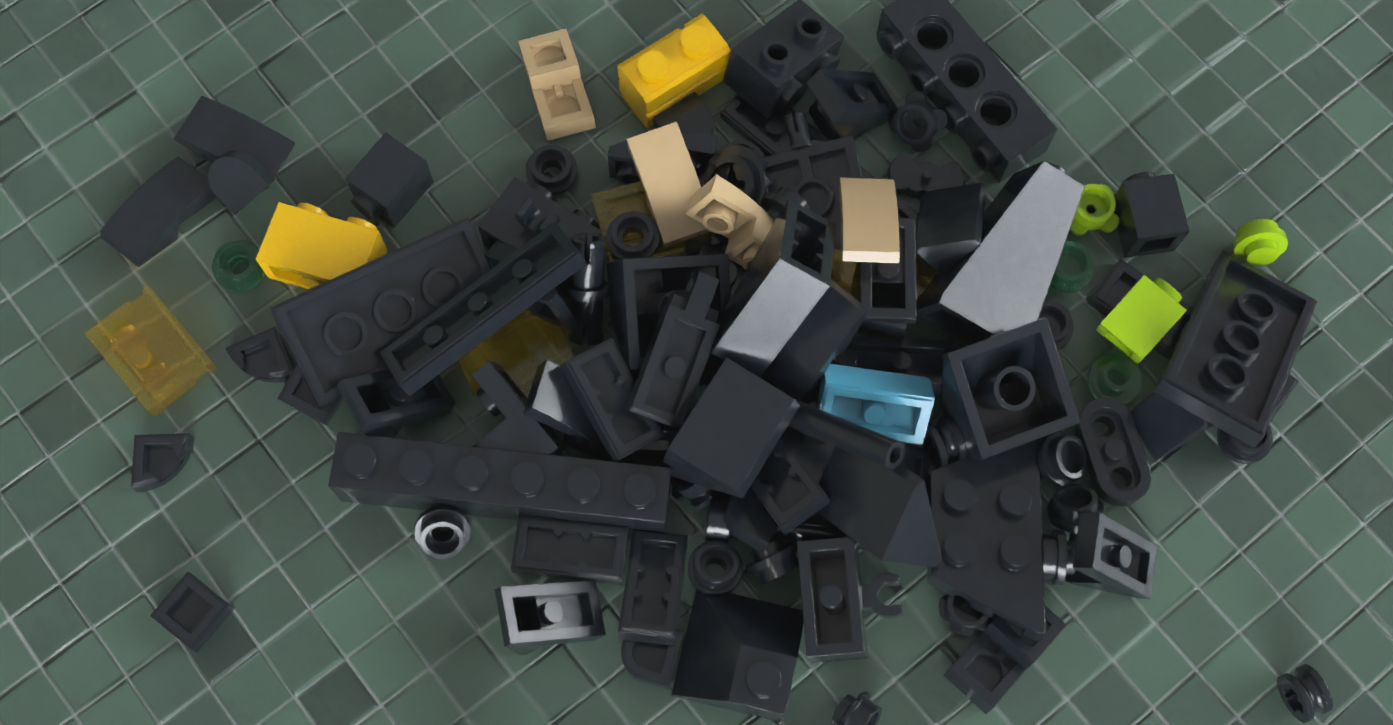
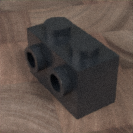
(780, 58)

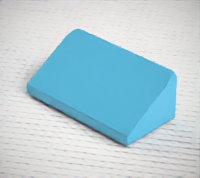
(878, 400)

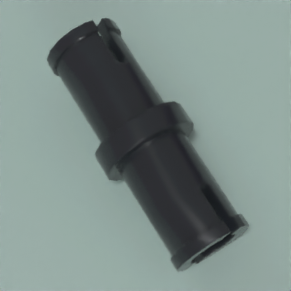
(588, 289)

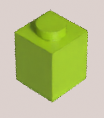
(1142, 317)

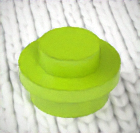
(1259, 242)

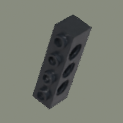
(992, 89)

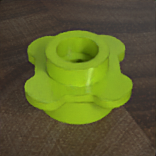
(1103, 201)

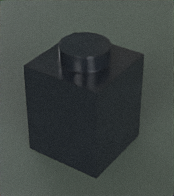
(388, 181)
(1150, 214)

